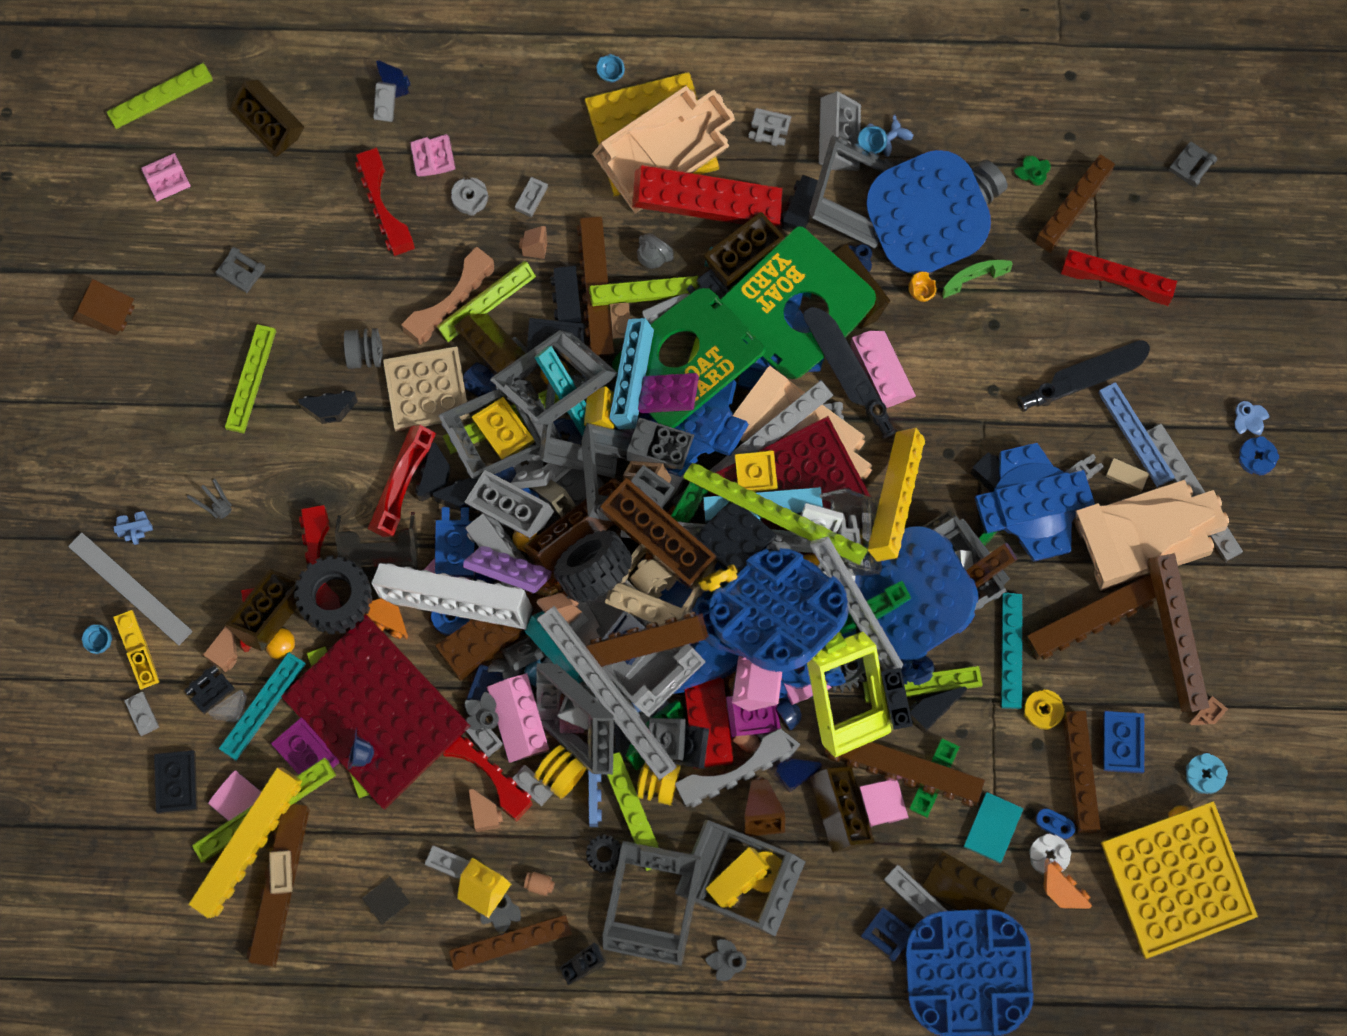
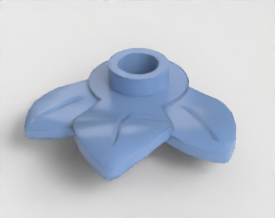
(1251, 420)

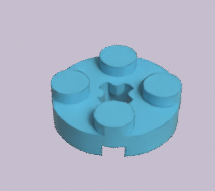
(1217, 772)

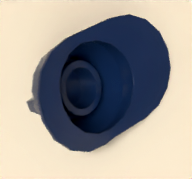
(360, 753)

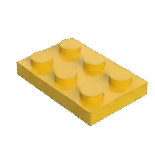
(503, 429)

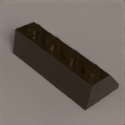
(266, 117)
(743, 250)
(851, 260)
(488, 341)
(264, 610)
(841, 809)
(964, 886)

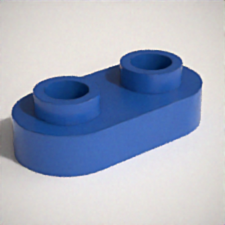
(1055, 823)

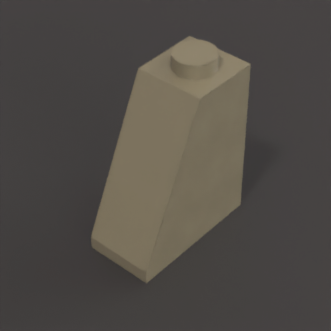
(556, 497)

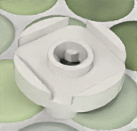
(1049, 842)

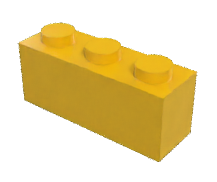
(738, 878)

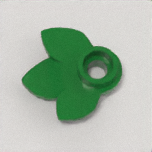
(1033, 170)

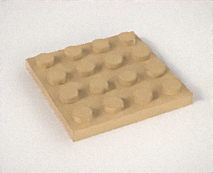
(424, 387)

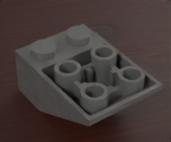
(659, 444)
(653, 486)

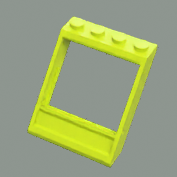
(865, 726)

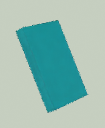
(993, 827)

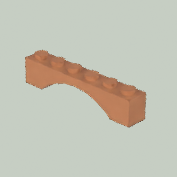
(423, 322)

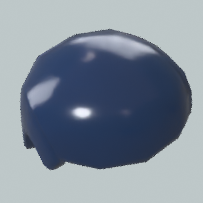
(789, 712)

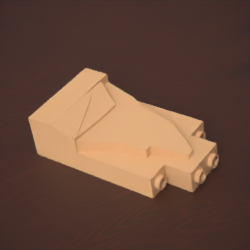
(671, 136)
(776, 393)
(1148, 527)

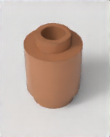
(748, 743)
(539, 883)

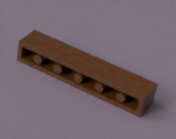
(1075, 203)
(648, 640)
(1081, 772)

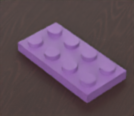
(507, 569)

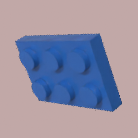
(1123, 742)

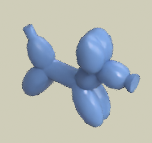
(901, 133)

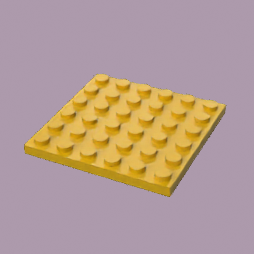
(619, 108)
(1179, 879)

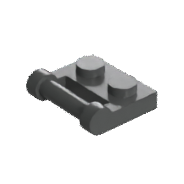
(1188, 159)
(237, 275)

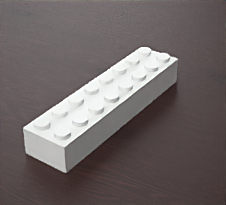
(453, 595)

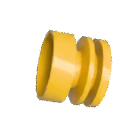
(557, 769)
(664, 787)

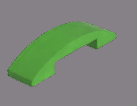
(995, 267)

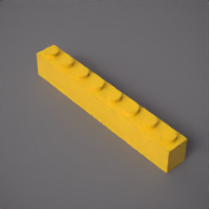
(896, 495)
(245, 843)

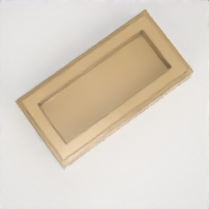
(1127, 475)
(280, 872)

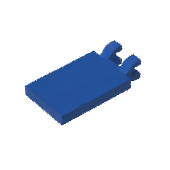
(453, 545)

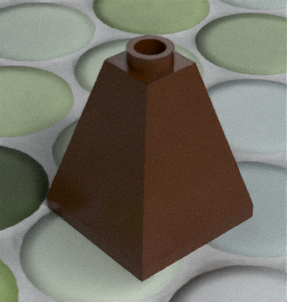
(763, 810)

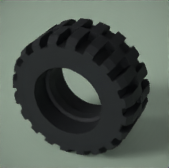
(593, 565)
(318, 575)

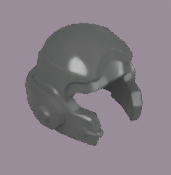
(653, 251)

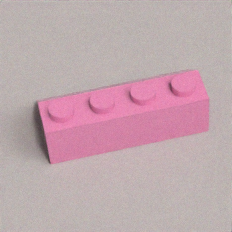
(882, 367)
(755, 686)
(518, 718)

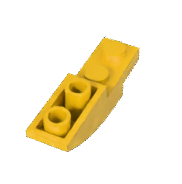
(137, 649)

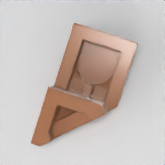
(1209, 715)

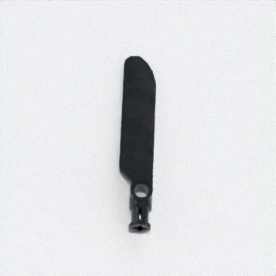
(847, 367)
(1087, 374)

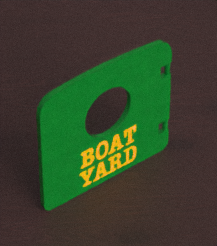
(793, 268)
(720, 353)

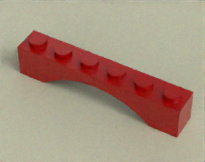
(397, 233)
(1152, 286)
(389, 506)
(316, 527)
(512, 800)

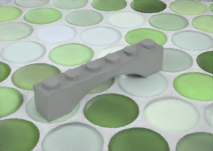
(771, 749)

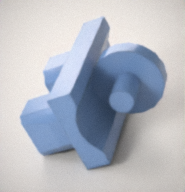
(133, 530)

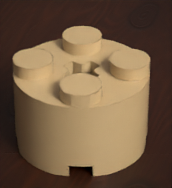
(652, 578)

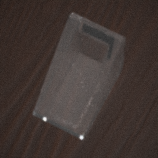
(230, 709)

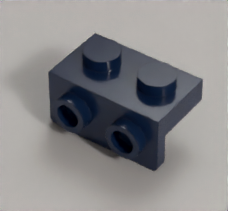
(478, 380)

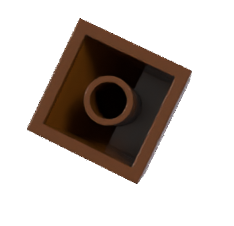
(103, 308)

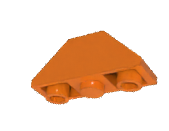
(388, 617)
(1062, 888)

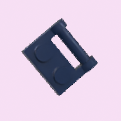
(892, 929)

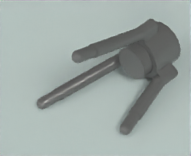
(220, 508)

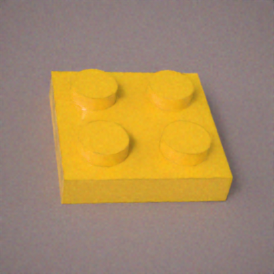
(756, 471)

